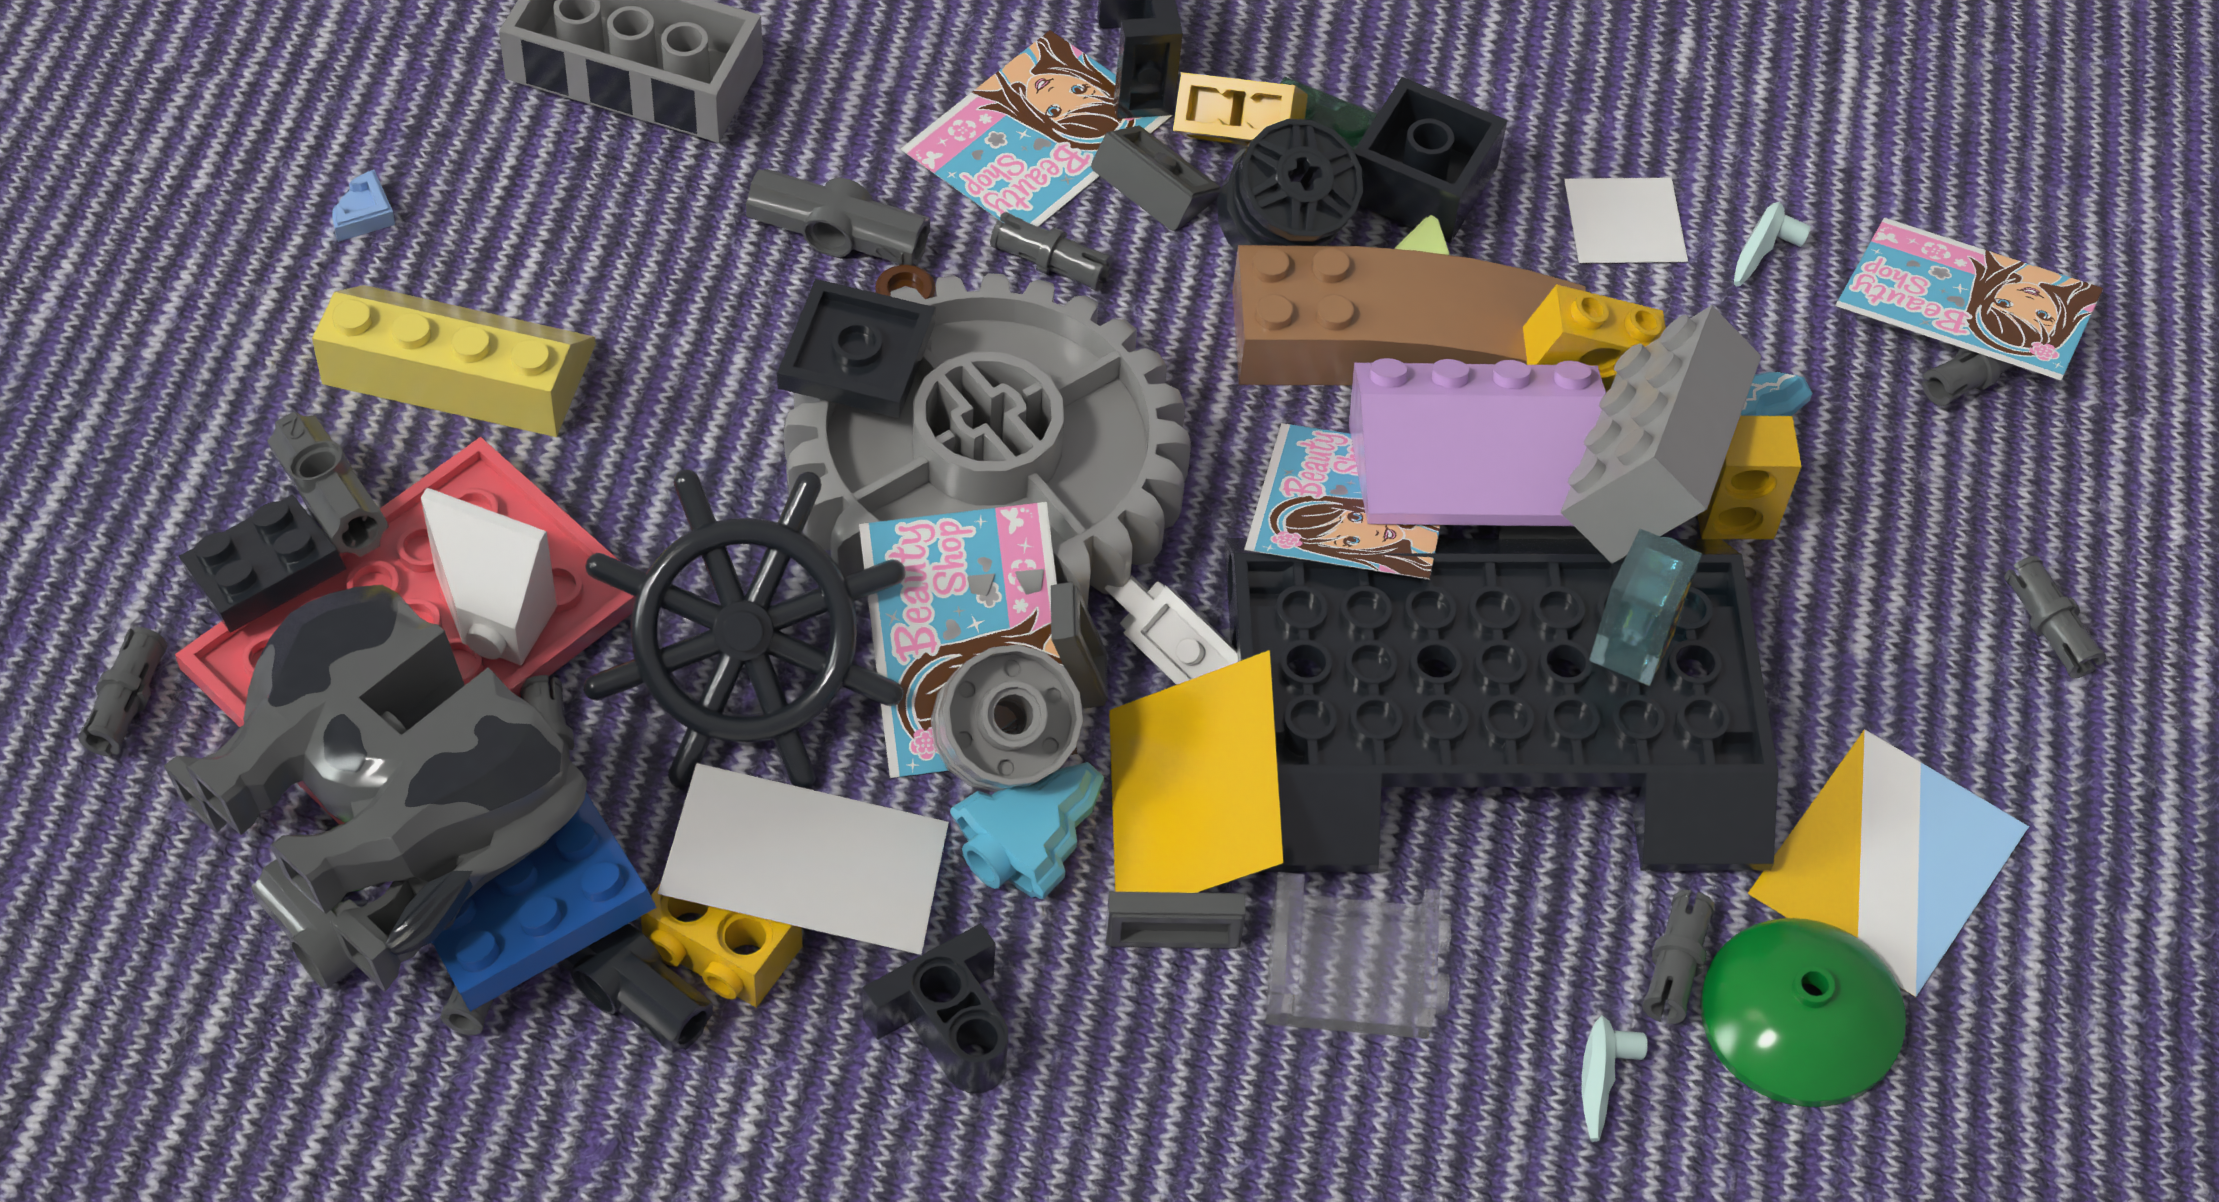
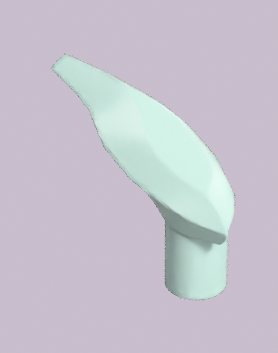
(1762, 239)
(1599, 1069)

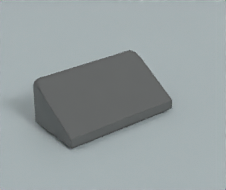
(1154, 176)

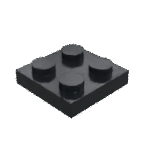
(856, 348)
(261, 562)

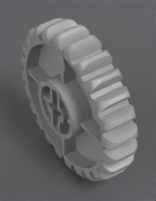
(1004, 413)

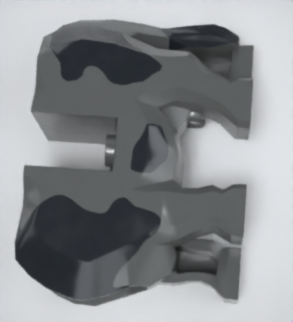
(424, 771)

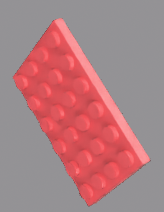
(478, 474)

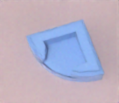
(362, 208)

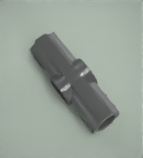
(838, 217)
(327, 484)

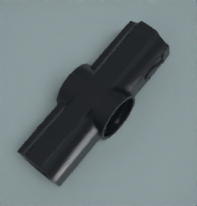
(630, 976)

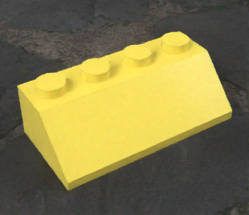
(450, 358)

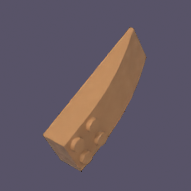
(1322, 308)

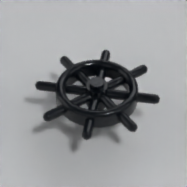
(744, 629)

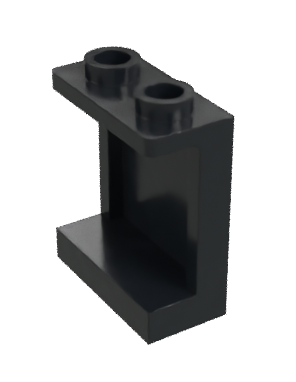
(1146, 55)

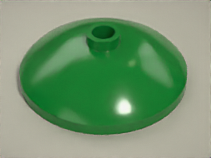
(1798, 1043)

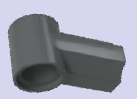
(305, 926)

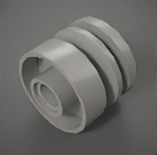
(1037, 694)

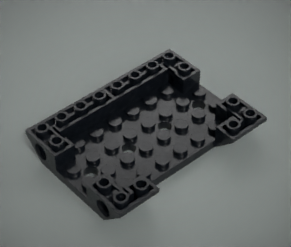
(1502, 714)

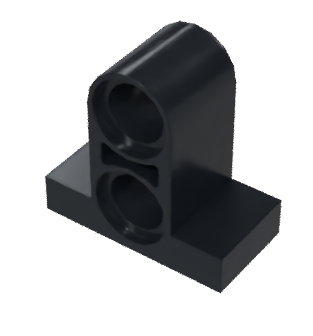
(949, 1026)

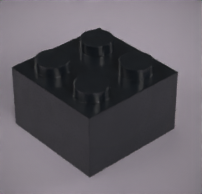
(1428, 157)

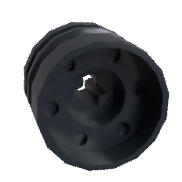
(1268, 209)

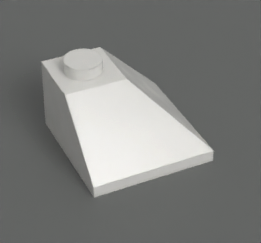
(491, 575)

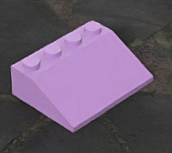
(1470, 439)

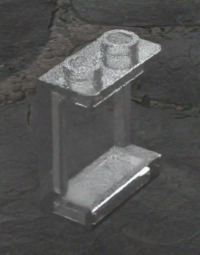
(1355, 962)

